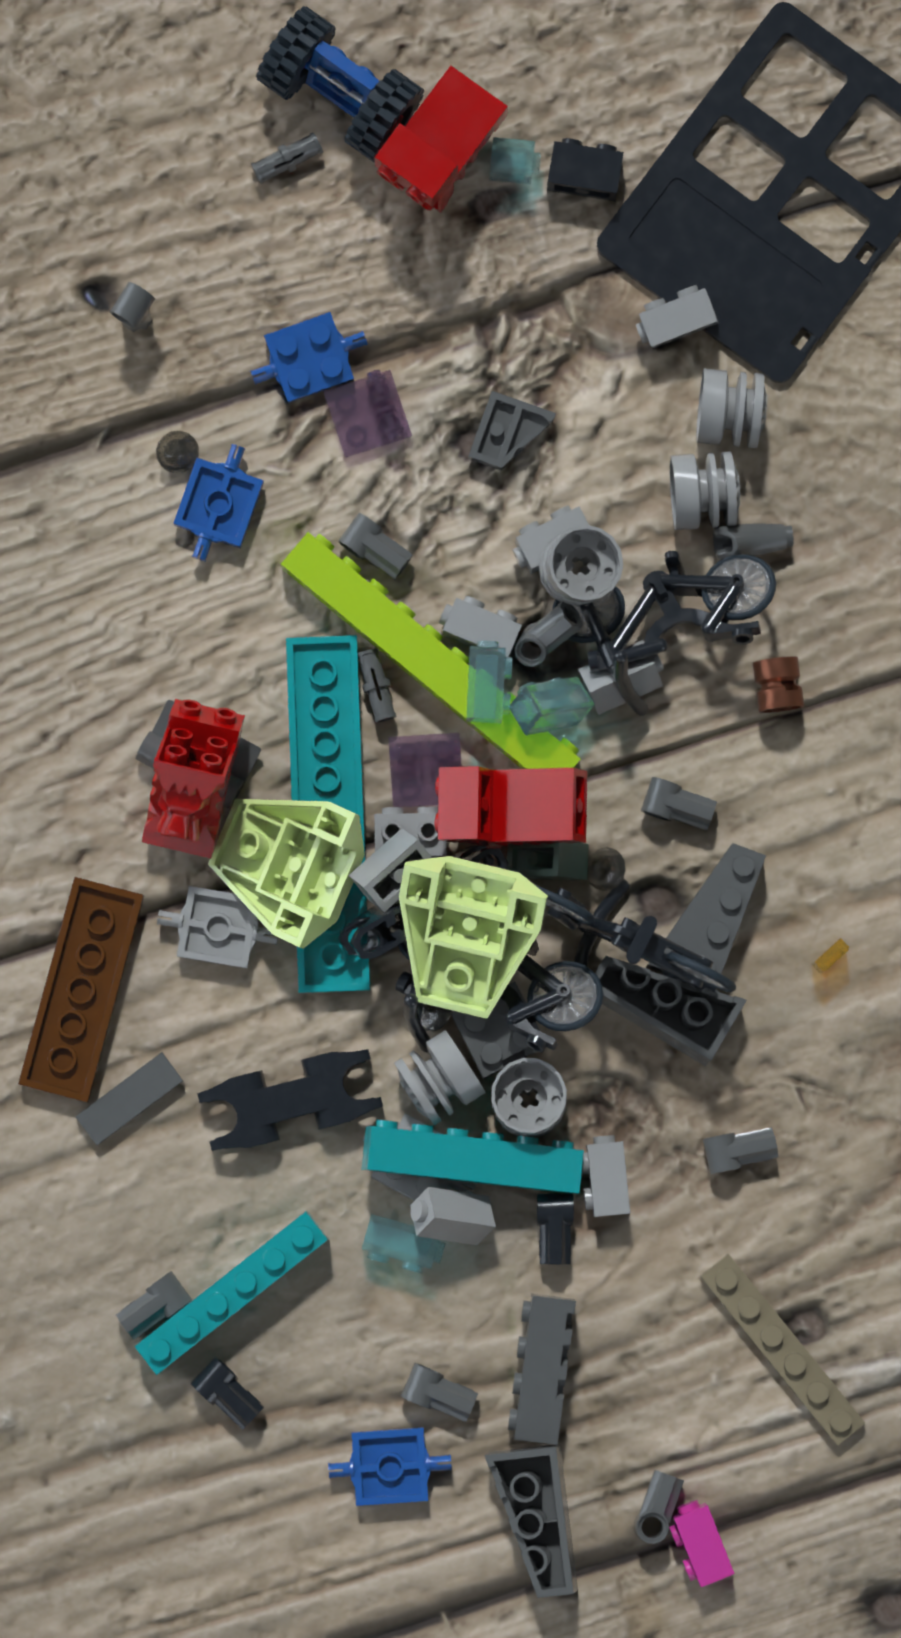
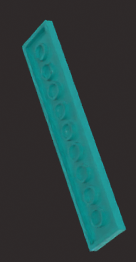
(329, 769)

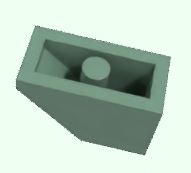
(549, 861)

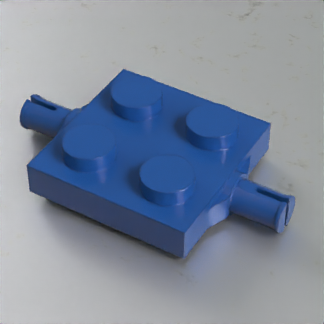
(309, 357)
(218, 502)
(389, 1466)

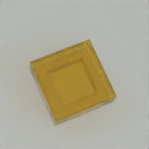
(830, 956)

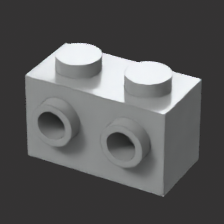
(417, 824)
(382, 872)

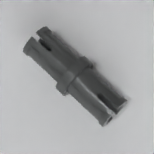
(287, 158)
(383, 709)

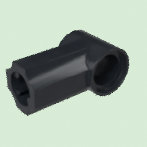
(555, 1220)
(220, 1387)

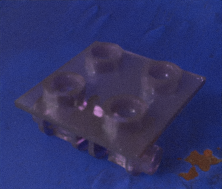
(367, 413)
(416, 766)

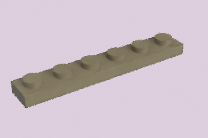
(782, 1349)

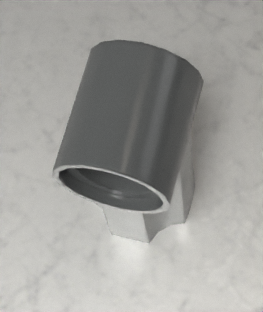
(133, 307)
(368, 541)
(548, 634)
(669, 801)
(731, 1150)
(159, 1301)
(431, 1389)
(659, 1503)

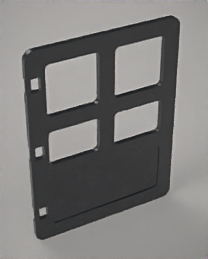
(698, 230)

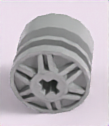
(730, 408)
(703, 490)
(601, 565)
(525, 1077)
(439, 1078)

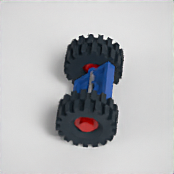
(305, 56)

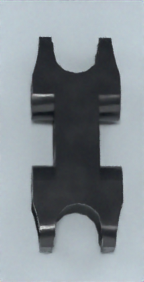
(386, 928)
(264, 1106)

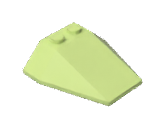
(290, 863)
(467, 930)

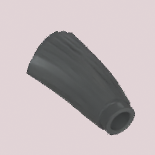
(751, 539)

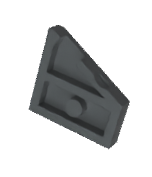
(507, 430)

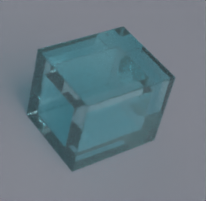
(513, 160)

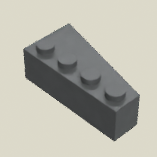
(718, 907)
(669, 1008)
(543, 1368)
(537, 1508)

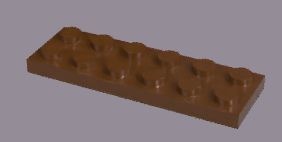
(81, 989)

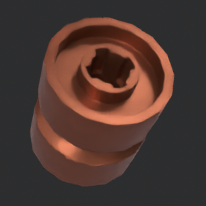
(778, 684)

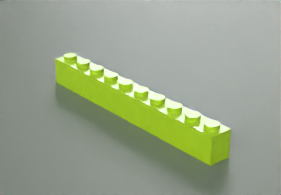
(414, 648)

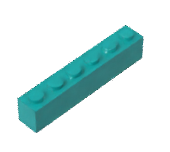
(472, 1159)
(231, 1292)

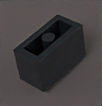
(585, 169)

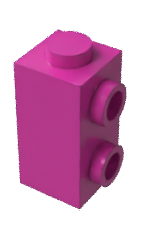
(702, 1542)

